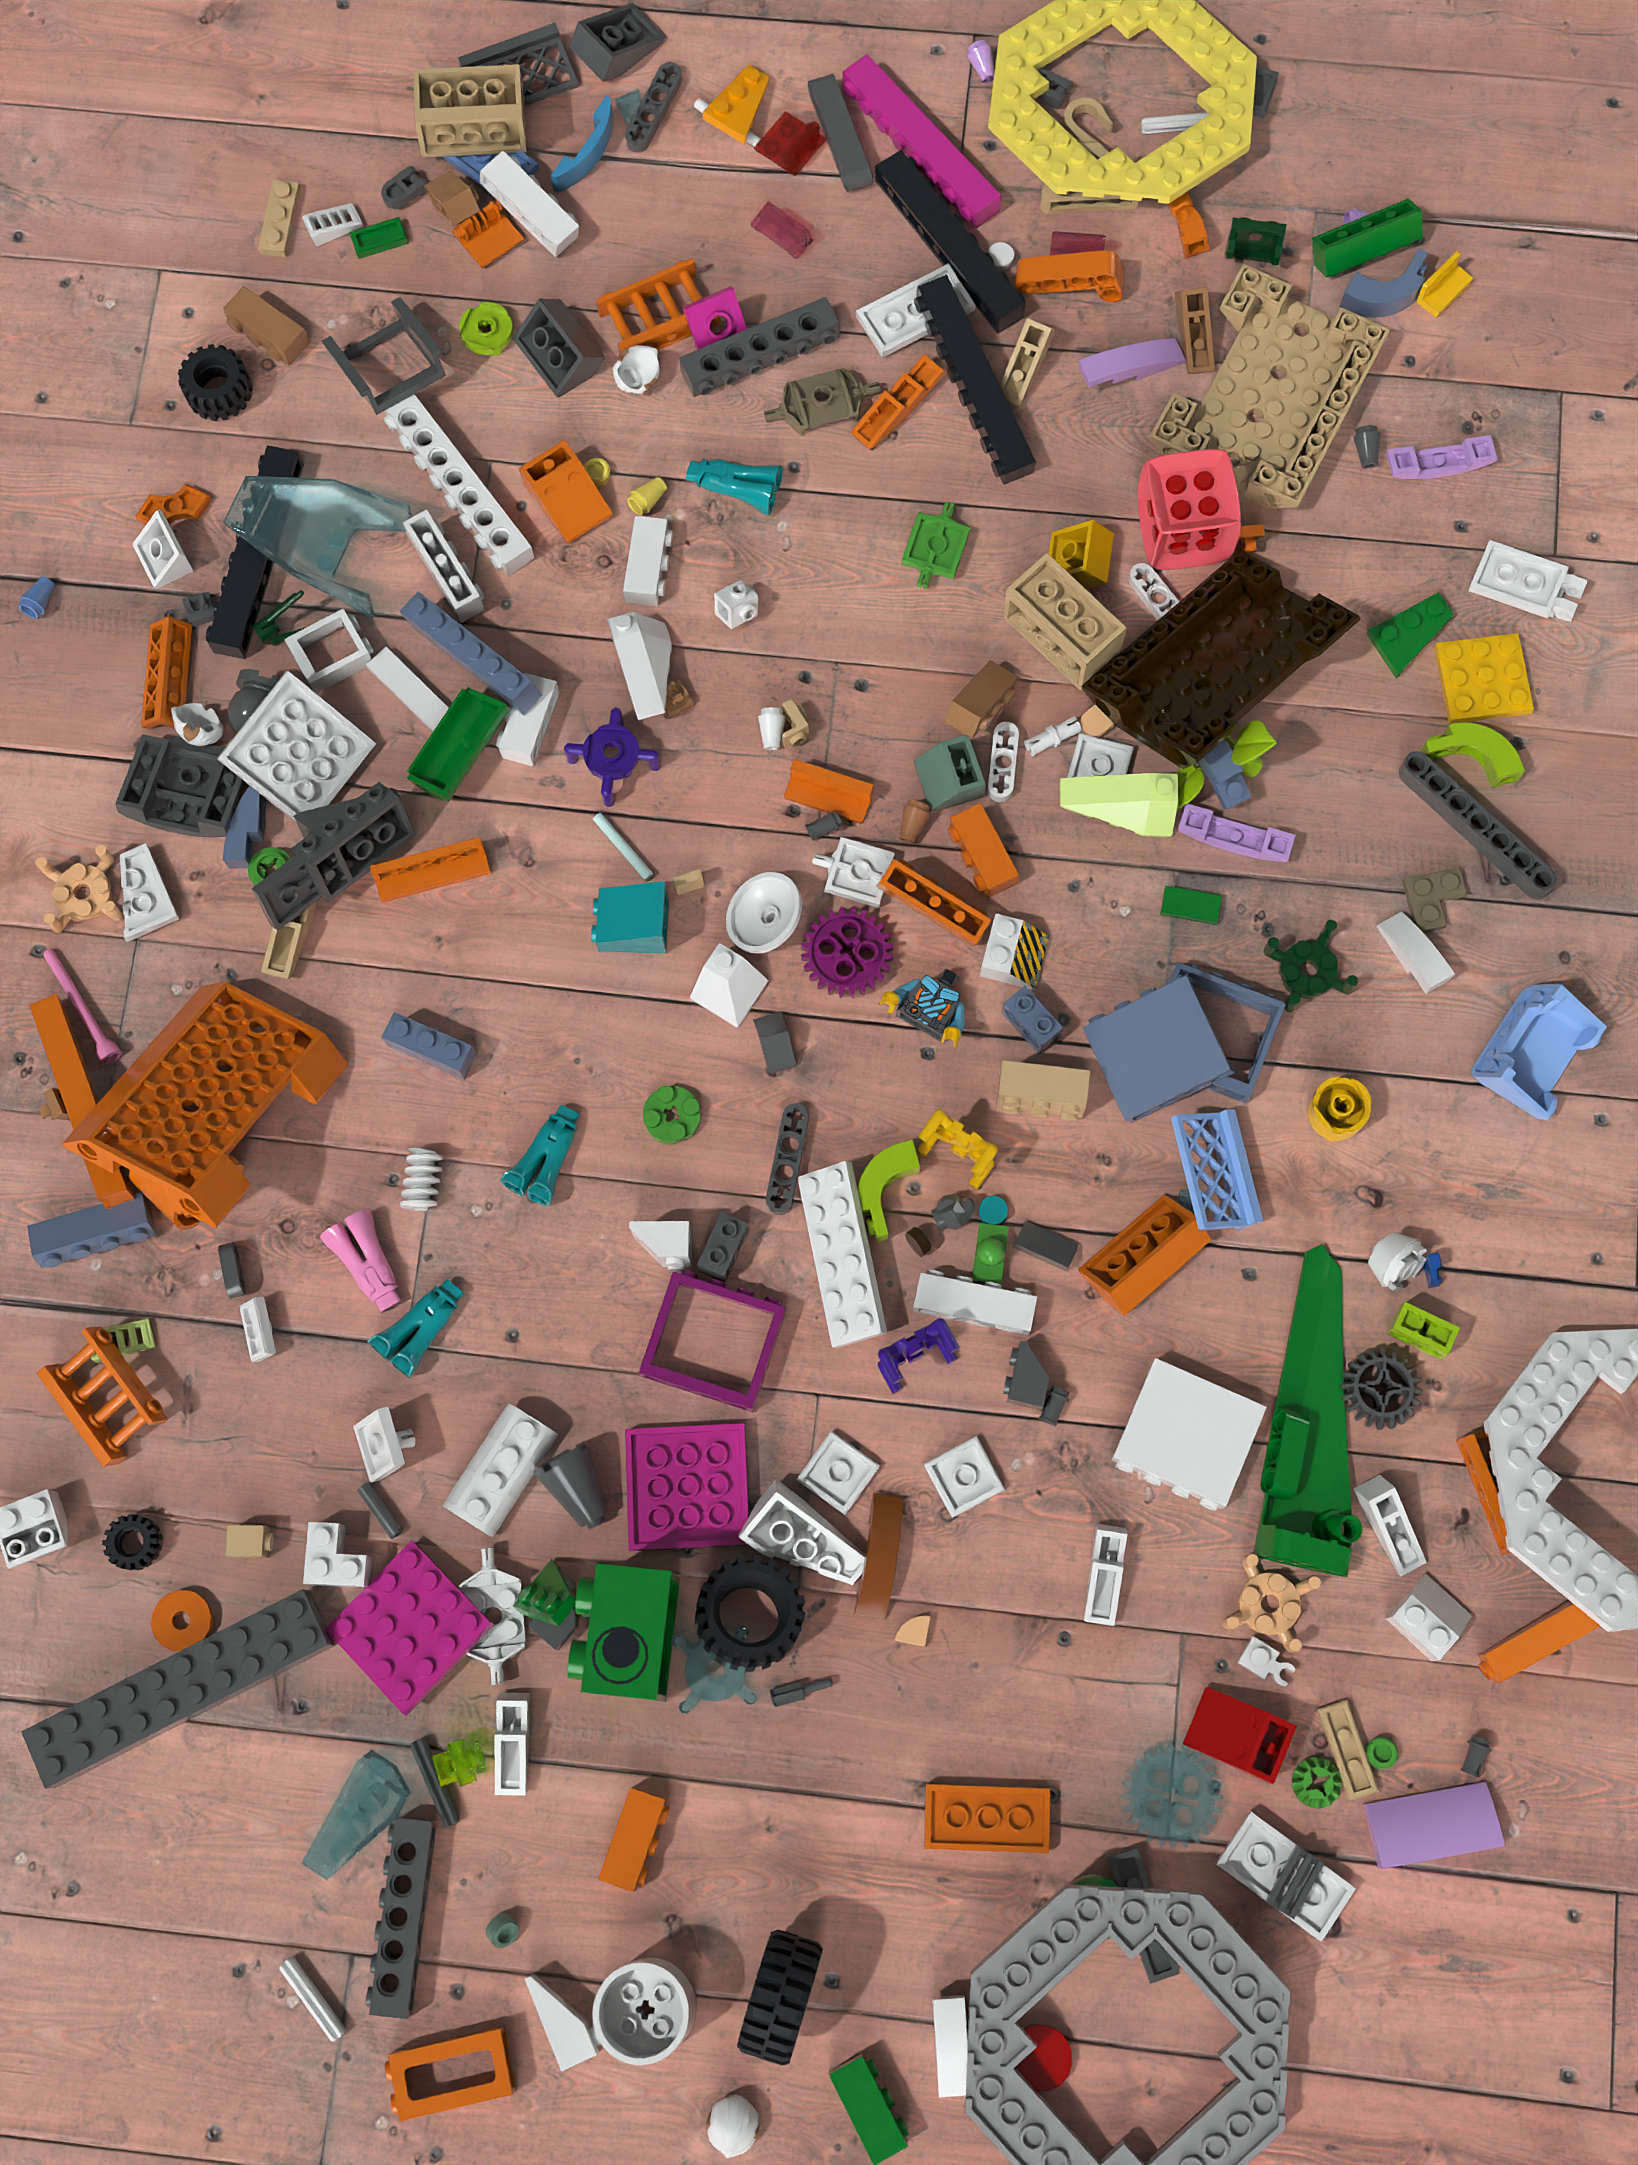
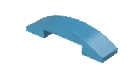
(572, 171)

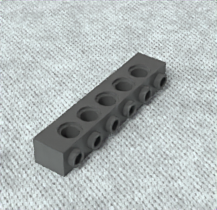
(765, 335)
(379, 1998)

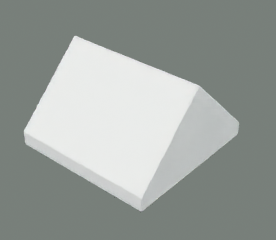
(161, 552)

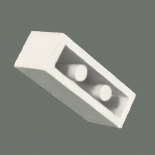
(647, 561)
(526, 733)

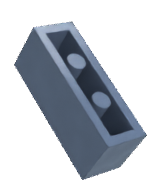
(429, 1045)

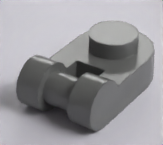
(1062, 87)
(397, 194)

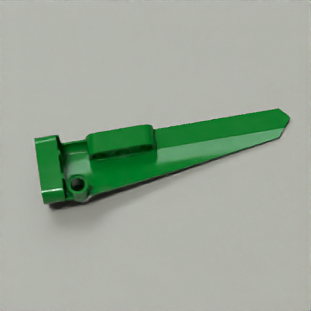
(1307, 1443)

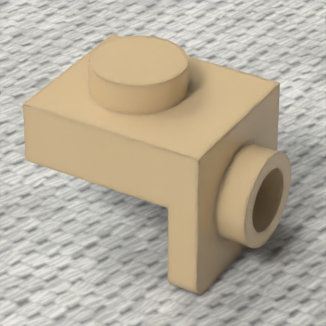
(796, 719)

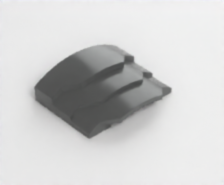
(179, 788)

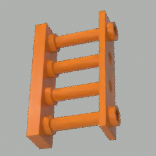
(656, 335)
(80, 1412)

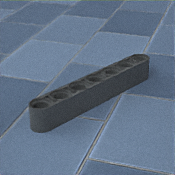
(1482, 838)

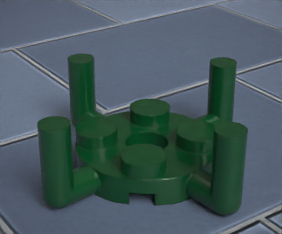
(1309, 953)

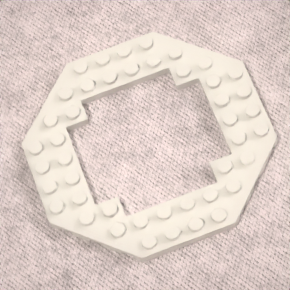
(1517, 1435)

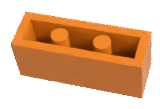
(982, 851)
(634, 1840)

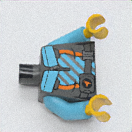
(930, 1006)

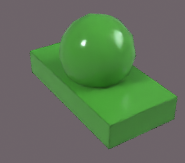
(990, 1253)

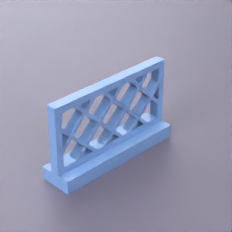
(1231, 1166)

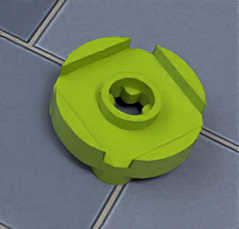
(493, 341)

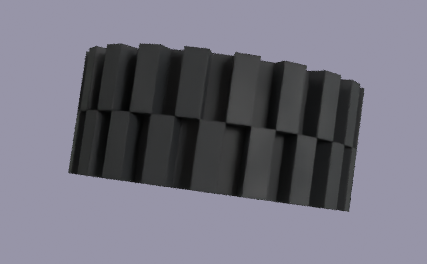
(757, 1576)

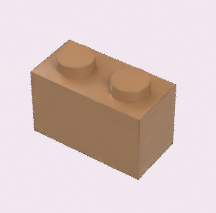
(452, 197)

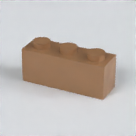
(265, 326)
(981, 699)

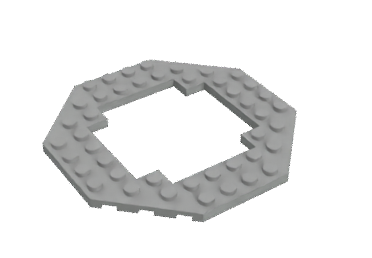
(1057, 1941)

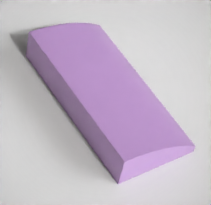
(1433, 1825)

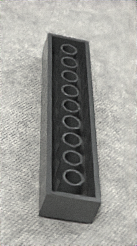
(177, 1689)

